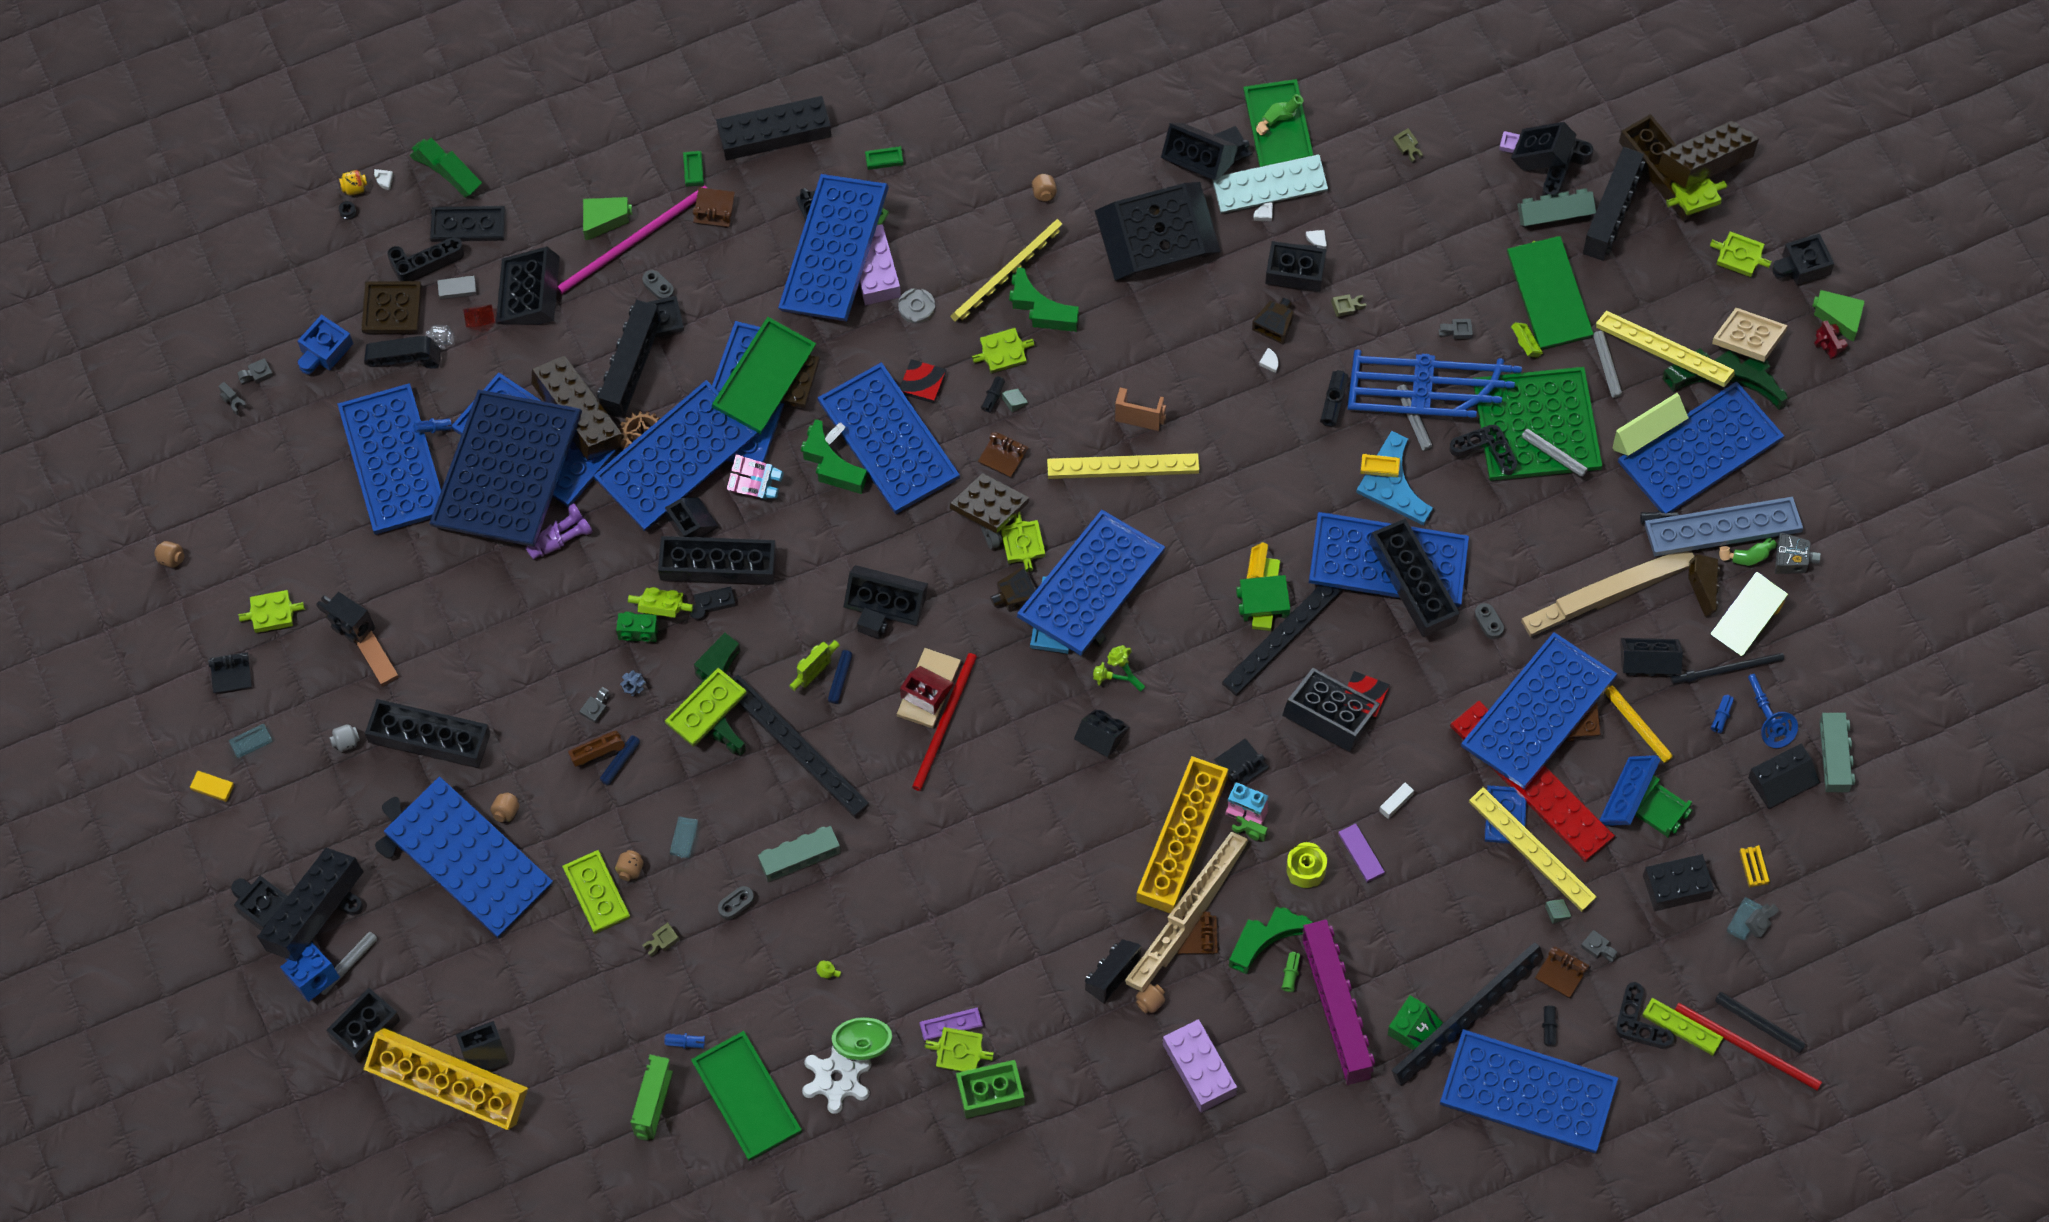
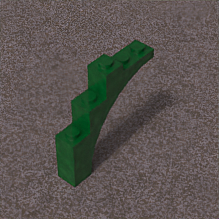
(1749, 374)
(720, 656)

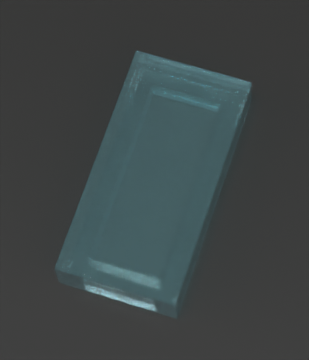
(250, 741)
(683, 837)
(1737, 926)

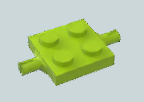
(1697, 197)
(1740, 254)
(1003, 350)
(1023, 542)
(660, 602)
(271, 611)
(814, 664)
(959, 1050)

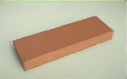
(377, 659)

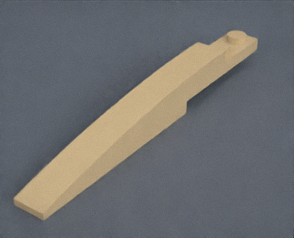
(1606, 591)
(1192, 906)

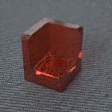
(478, 315)

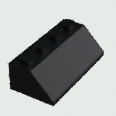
(1198, 150)
(885, 593)

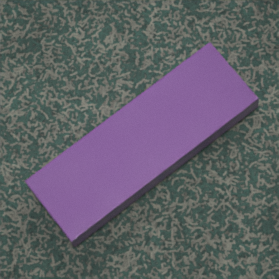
(1361, 853)
(964, 1020)

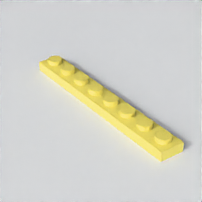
(1001, 276)
(1665, 348)
(1123, 466)
(1532, 849)

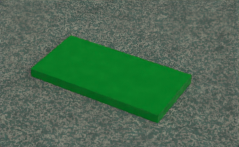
(1285, 138)
(1549, 293)
(763, 375)
(746, 1096)

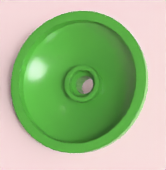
(862, 1038)

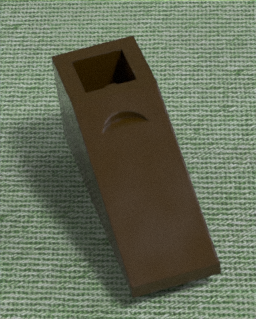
(1703, 579)

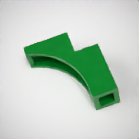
(445, 164)
(1043, 311)
(831, 468)
(1257, 937)

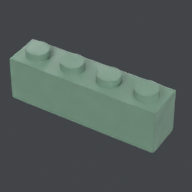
(1556, 208)
(1835, 752)
(799, 853)

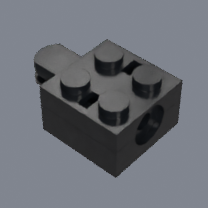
(1804, 260)
(347, 617)
(257, 900)

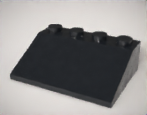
(528, 288)
(1320, 708)

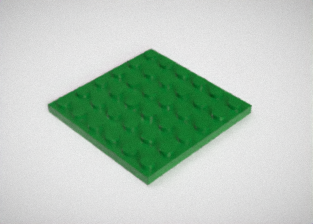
(1553, 407)

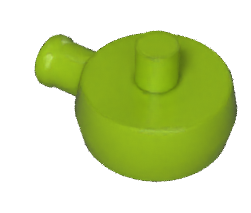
(827, 970)

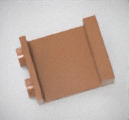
(1139, 415)

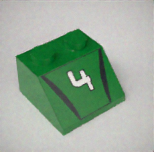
(1413, 1023)

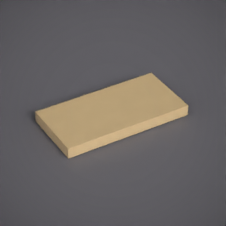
(940, 664)

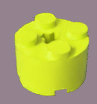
(1304, 875)

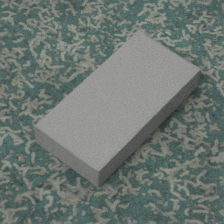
(456, 287)

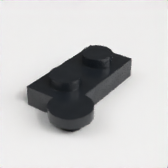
(712, 601)

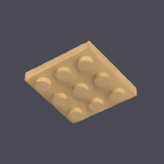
(1749, 334)

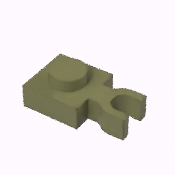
(1406, 143)
(1345, 305)
(664, 939)

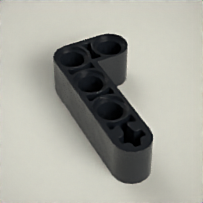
(1561, 170)
(452, 246)
(403, 351)

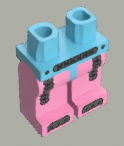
(761, 477)
(1247, 801)

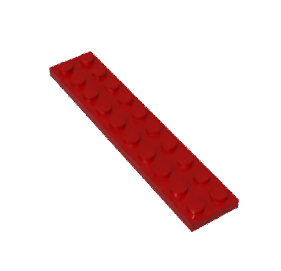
(1550, 800)

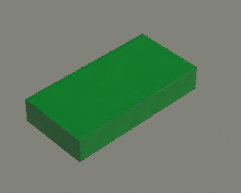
(884, 158)
(693, 168)

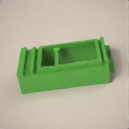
(651, 1098)

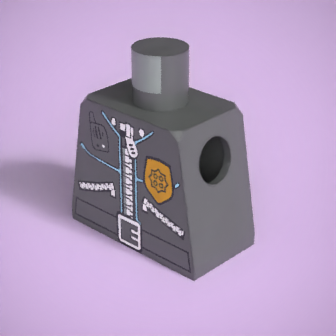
(1794, 555)

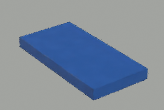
(1629, 790)

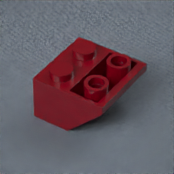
(925, 689)

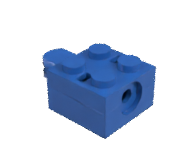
(323, 345)
(310, 972)

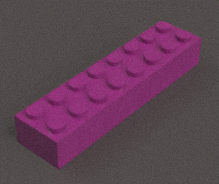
(1337, 1002)

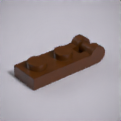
(596, 748)

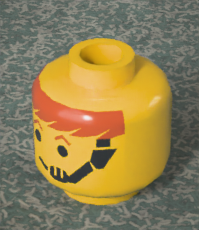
(353, 182)

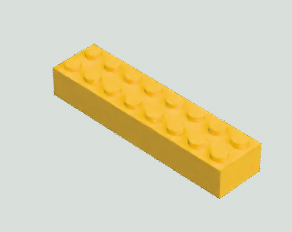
(1182, 835)
(445, 1078)

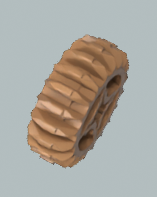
(640, 422)

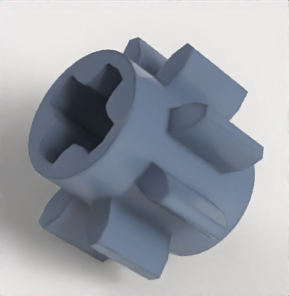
(632, 683)

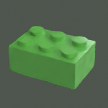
(990, 1089)

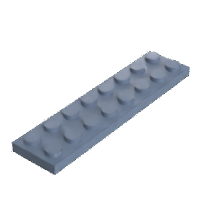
(1723, 526)

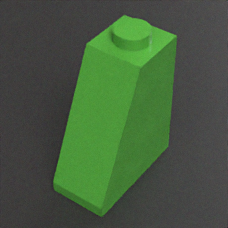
(604, 215)
(1840, 311)

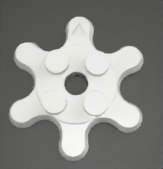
(836, 1090)

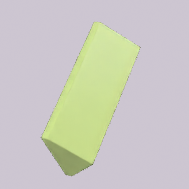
(1650, 425)

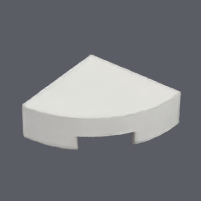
(384, 178)
(1264, 212)
(1317, 238)
(1269, 361)
(833, 434)

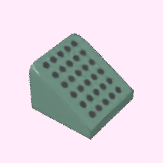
(1014, 399)
(1557, 910)

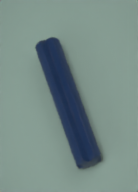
(840, 676)
(619, 760)

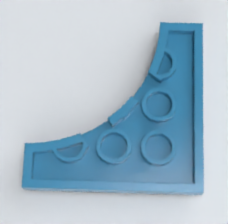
(1393, 491)

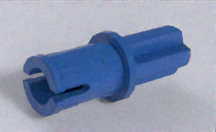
(432, 425)
(1722, 713)
(684, 1041)

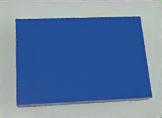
(1513, 803)

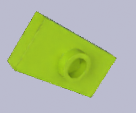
(1526, 340)

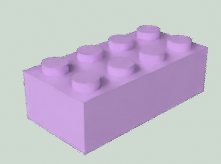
(879, 275)
(1199, 1065)

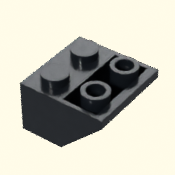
(690, 518)
(1101, 732)
(483, 1047)

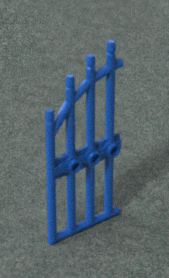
(1422, 385)

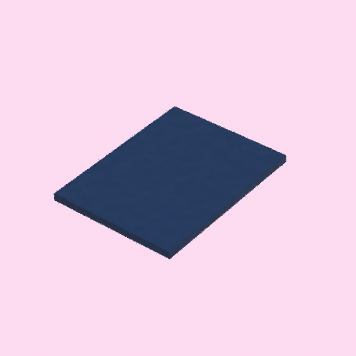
(506, 467)

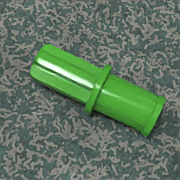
(1291, 972)

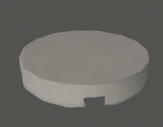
(916, 305)

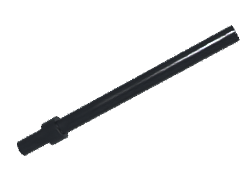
(1691, 676)

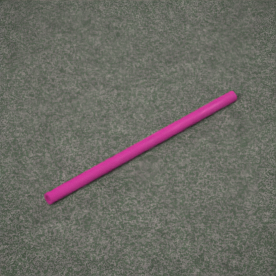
(627, 243)

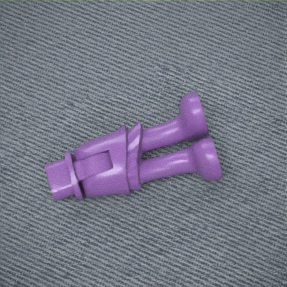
(551, 537)

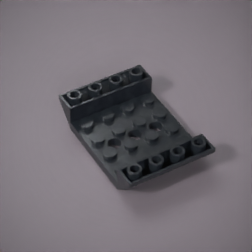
(1131, 236)

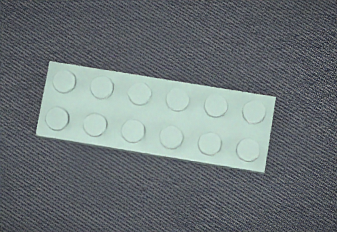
(1270, 184)

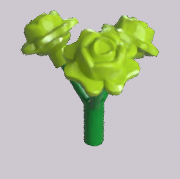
(1119, 657)

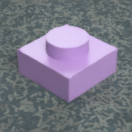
(1508, 142)

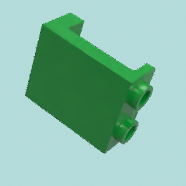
(1263, 596)
(1662, 808)

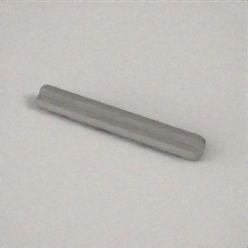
(1607, 364)
(1416, 423)
(1554, 452)
(352, 957)

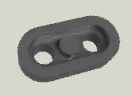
(657, 284)
(993, 539)
(1488, 620)
(735, 903)

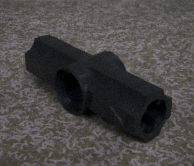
(1332, 407)

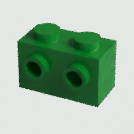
(637, 627)

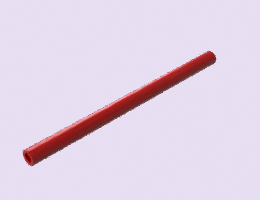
(944, 722)
(1750, 1047)

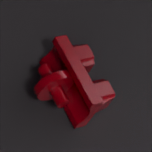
(1828, 341)

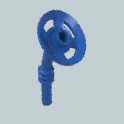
(1772, 723)

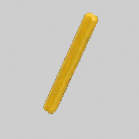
(1640, 726)

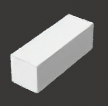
(1396, 801)

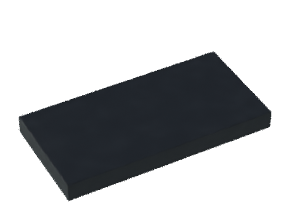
(468, 223)

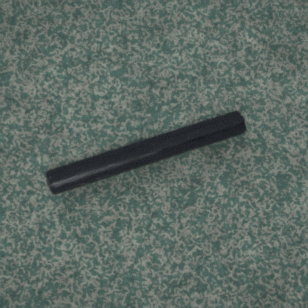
(1760, 1022)

